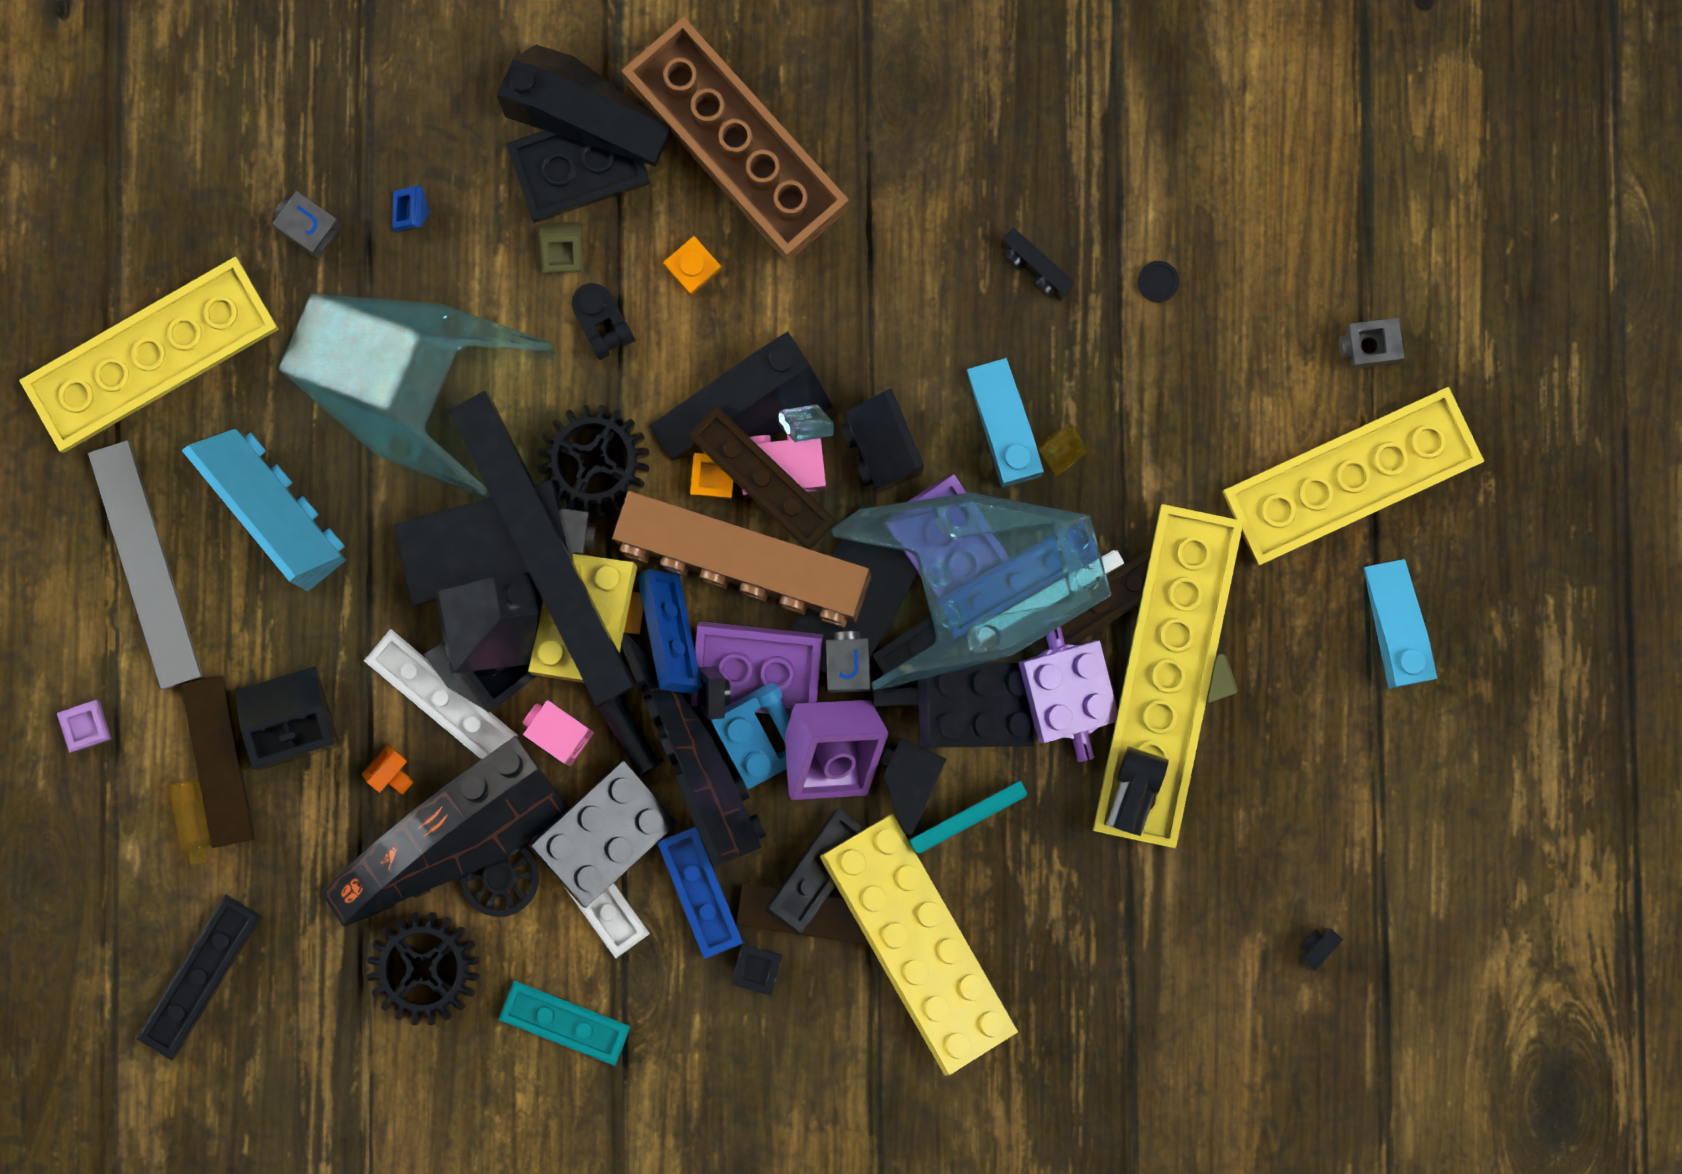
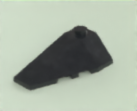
(577, 103)
(748, 394)

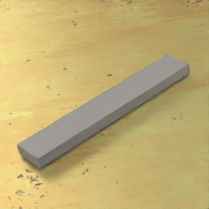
(145, 565)

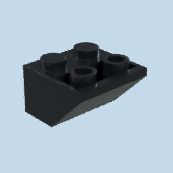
(285, 719)

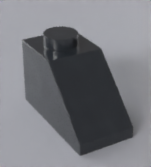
(910, 780)

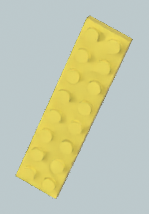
(1172, 660)

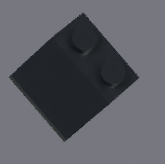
(882, 442)

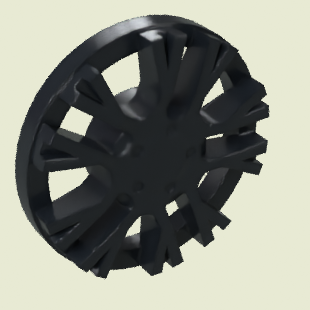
(501, 880)

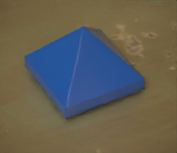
(409, 208)

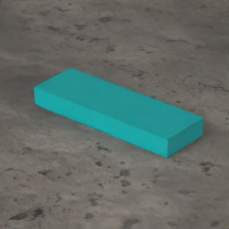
(968, 817)
(564, 1022)

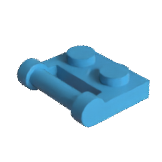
(746, 738)

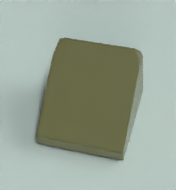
(561, 247)
(1222, 680)

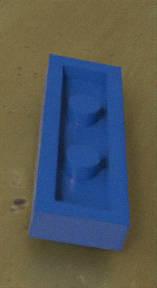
(669, 631)
(700, 892)

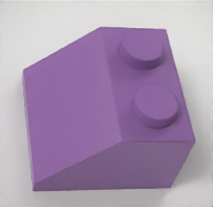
(833, 749)

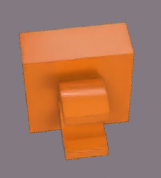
(387, 769)

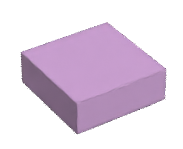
(84, 726)

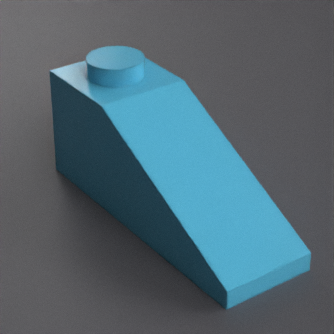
(1005, 423)
(1399, 625)

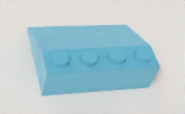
(267, 507)

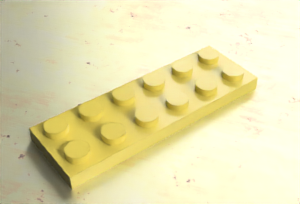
(148, 355)
(1353, 476)
(918, 944)

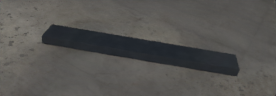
(542, 549)

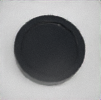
(1158, 281)

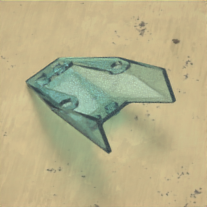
(382, 370)
(990, 573)

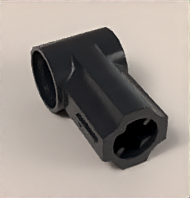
(1138, 780)

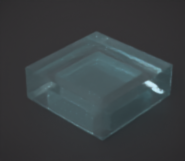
(806, 423)

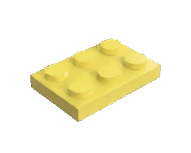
(611, 588)

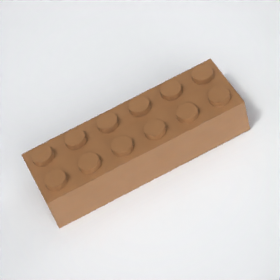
(735, 139)
(741, 558)

